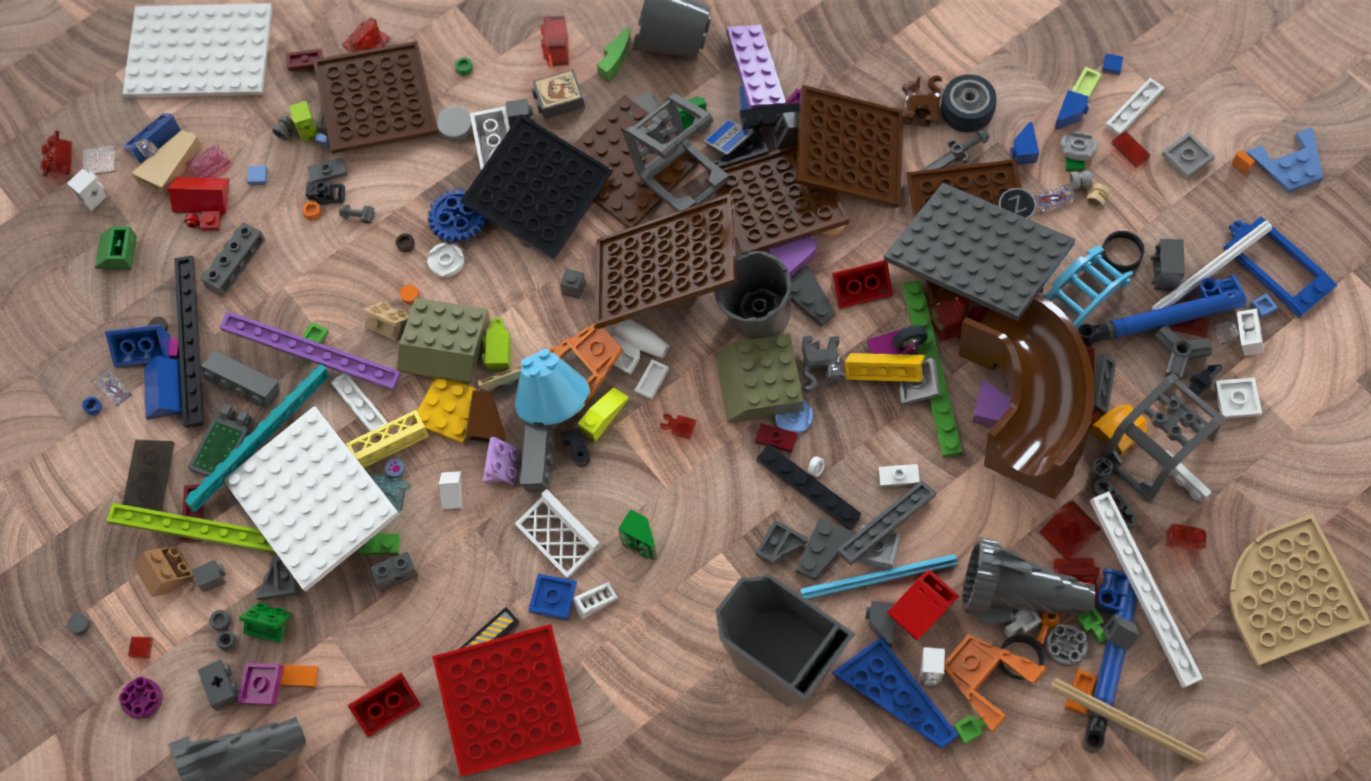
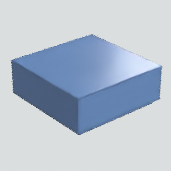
(257, 175)
(1264, 306)

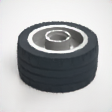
(968, 103)

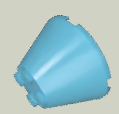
(549, 389)

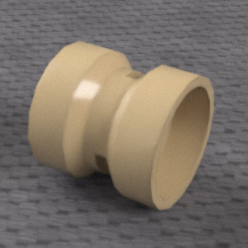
(1097, 197)

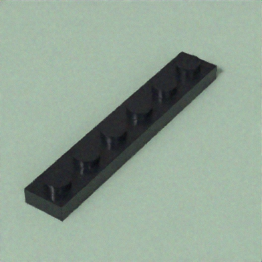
(808, 487)

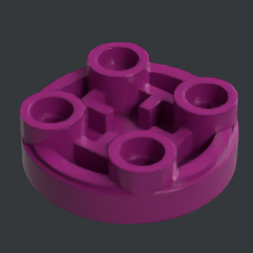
(141, 698)

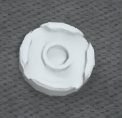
(445, 260)

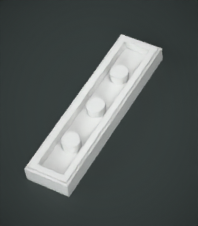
(1134, 107)
(358, 402)

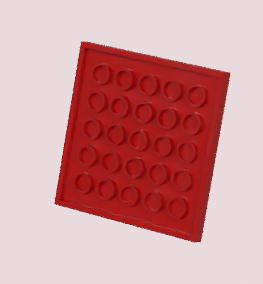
(506, 700)

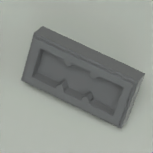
(327, 170)

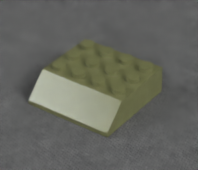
(442, 340)
(759, 378)

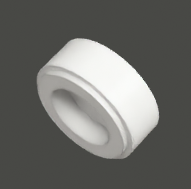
(816, 466)

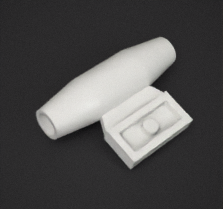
(633, 340)

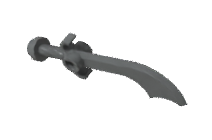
(958, 151)

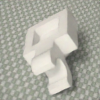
(1024, 620)

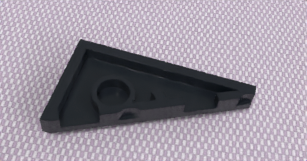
(749, 148)

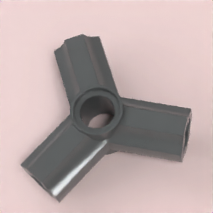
(1191, 350)

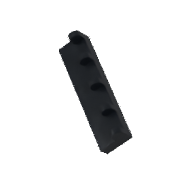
(765, 116)

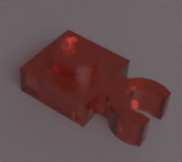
(681, 426)

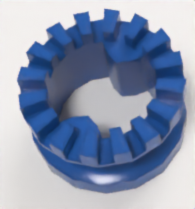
(86, 404)

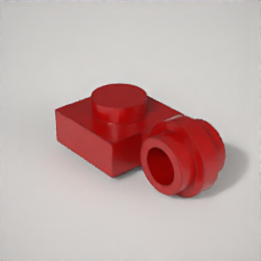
(208, 222)

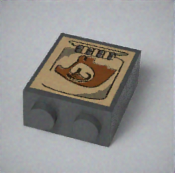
(558, 94)

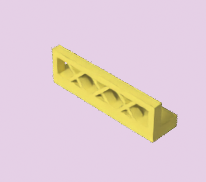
(389, 443)

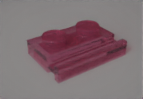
(208, 162)

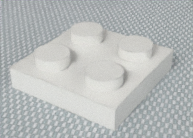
(1238, 398)

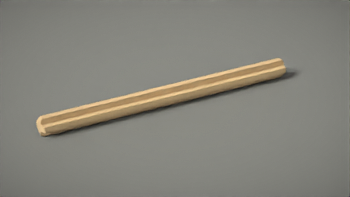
(1127, 721)

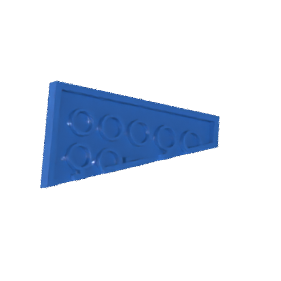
(888, 684)

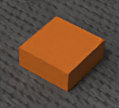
(1243, 162)

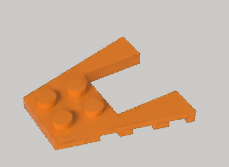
(596, 350)
(974, 662)

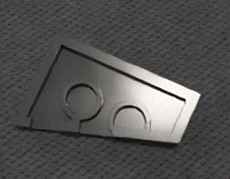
(810, 297)
(822, 548)

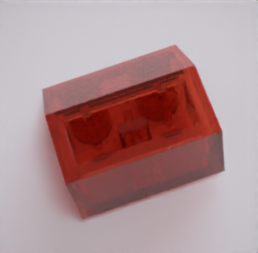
(948, 317)

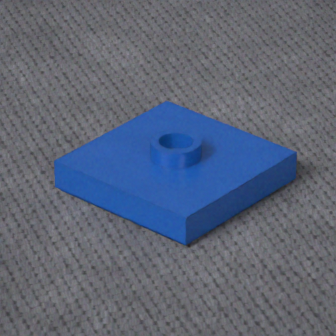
(552, 597)

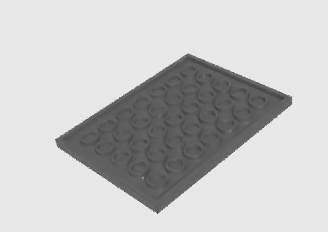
(980, 251)

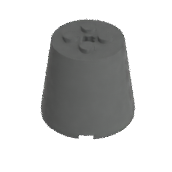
(673, 27)
(761, 298)

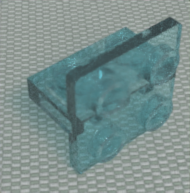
(393, 489)

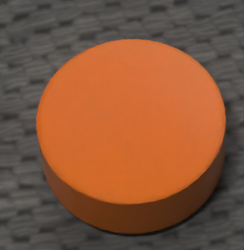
(312, 210)
(409, 293)

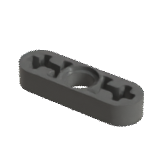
(1128, 512)

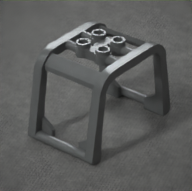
(652, 142)
(1178, 411)

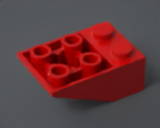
(923, 604)

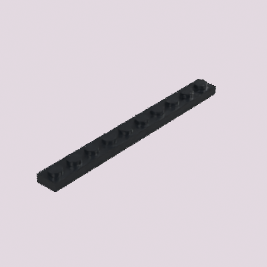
(189, 342)

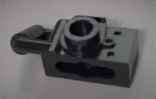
(325, 192)
(1201, 381)

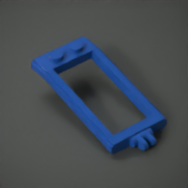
(1306, 297)

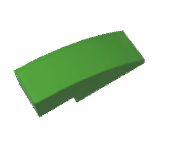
(614, 55)

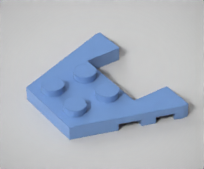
(1294, 169)

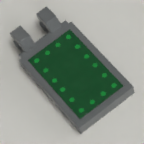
(219, 440)

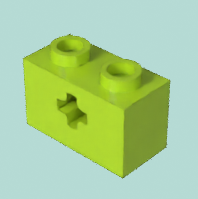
(304, 121)

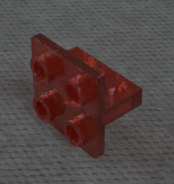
(366, 37)
(56, 155)
(1080, 568)

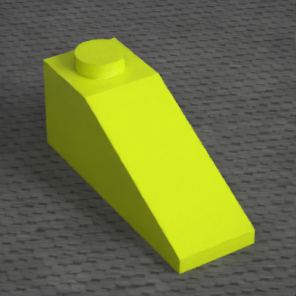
(602, 414)

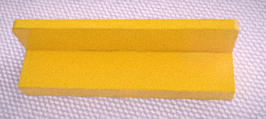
(884, 367)

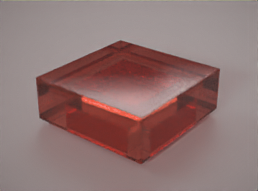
(140, 647)

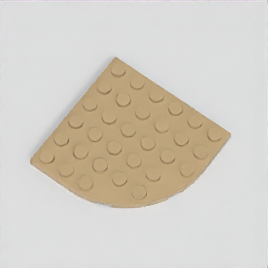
(1291, 592)

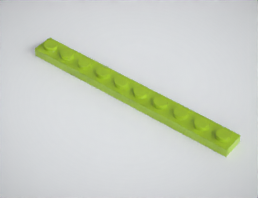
(188, 527)

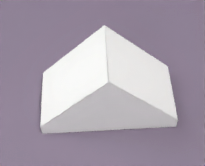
(451, 490)

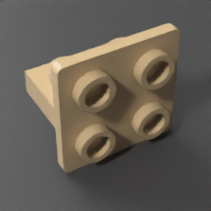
(385, 320)

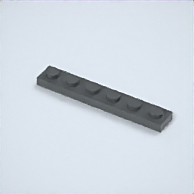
(886, 523)

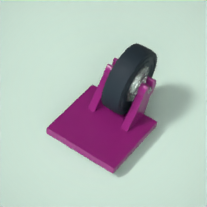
(899, 342)

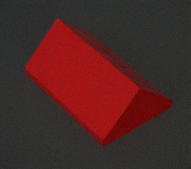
(199, 194)
(861, 284)
(384, 704)

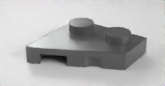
(779, 542)
(277, 581)

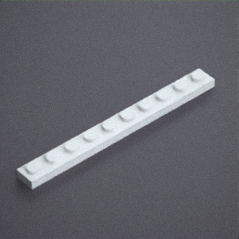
(1146, 589)

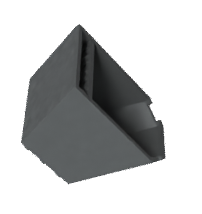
(779, 637)

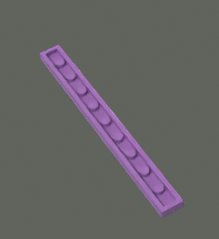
(310, 350)

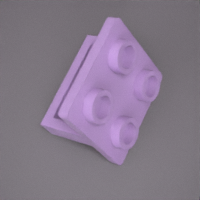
(501, 462)

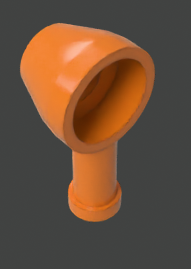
(1046, 625)

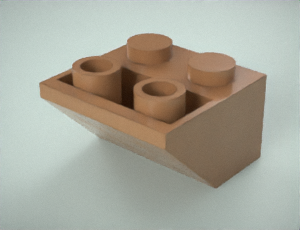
(163, 570)

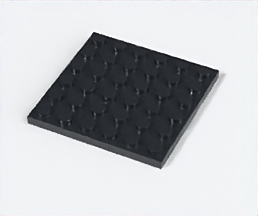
(536, 186)

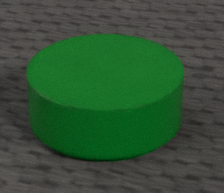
(463, 66)

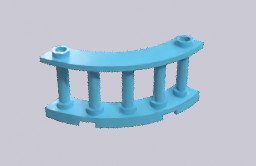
(1070, 276)

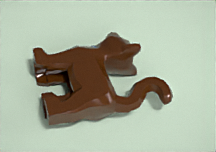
(922, 103)

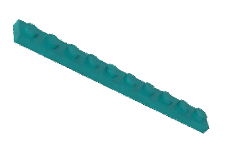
(258, 437)

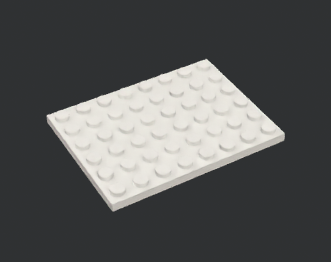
(198, 51)
(310, 498)

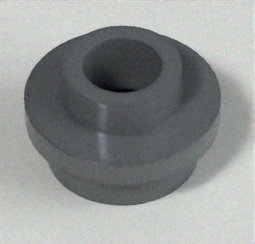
(224, 636)

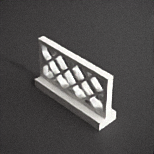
(573, 526)

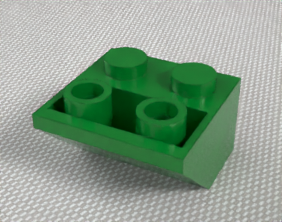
(116, 248)
(637, 535)

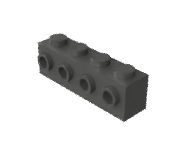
(233, 259)
(240, 379)
(537, 456)

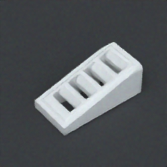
(583, 598)

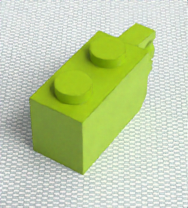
(498, 346)

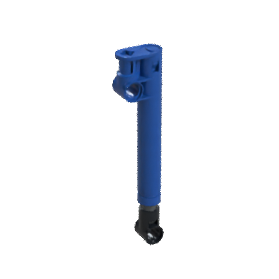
(1214, 298)
(1123, 604)

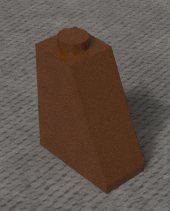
(483, 418)

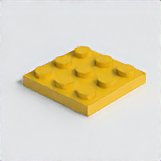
(446, 409)

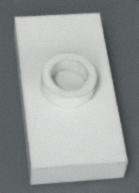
(898, 475)

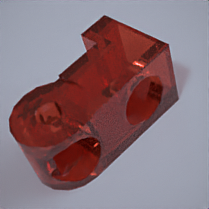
(1185, 536)

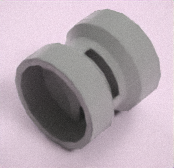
(1081, 180)

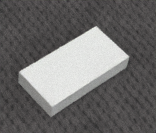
(651, 380)

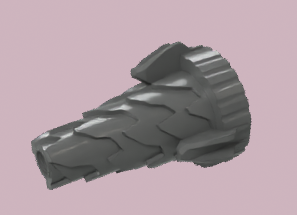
(1005, 582)
(237, 755)

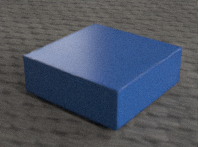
(1112, 63)

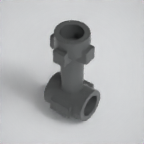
(366, 214)

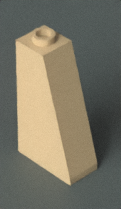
(168, 162)

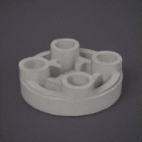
(454, 123)
(1066, 645)

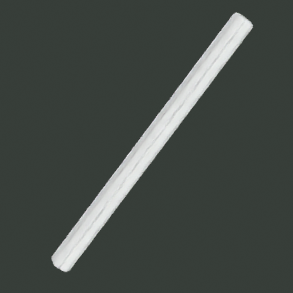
(1214, 266)

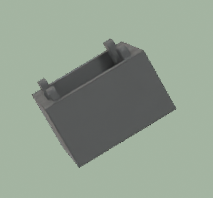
(1168, 264)

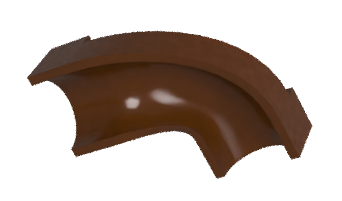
(1048, 388)

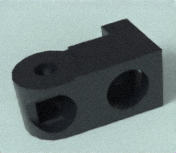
(579, 450)

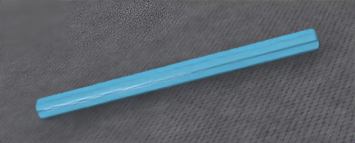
(878, 577)

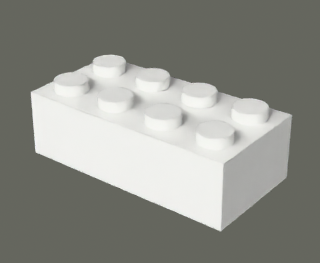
(489, 130)

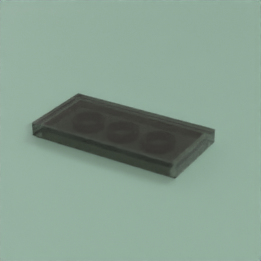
(148, 474)

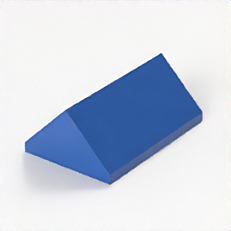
(157, 132)
(138, 344)
(162, 388)

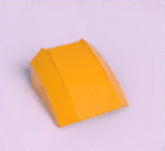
(1110, 421)

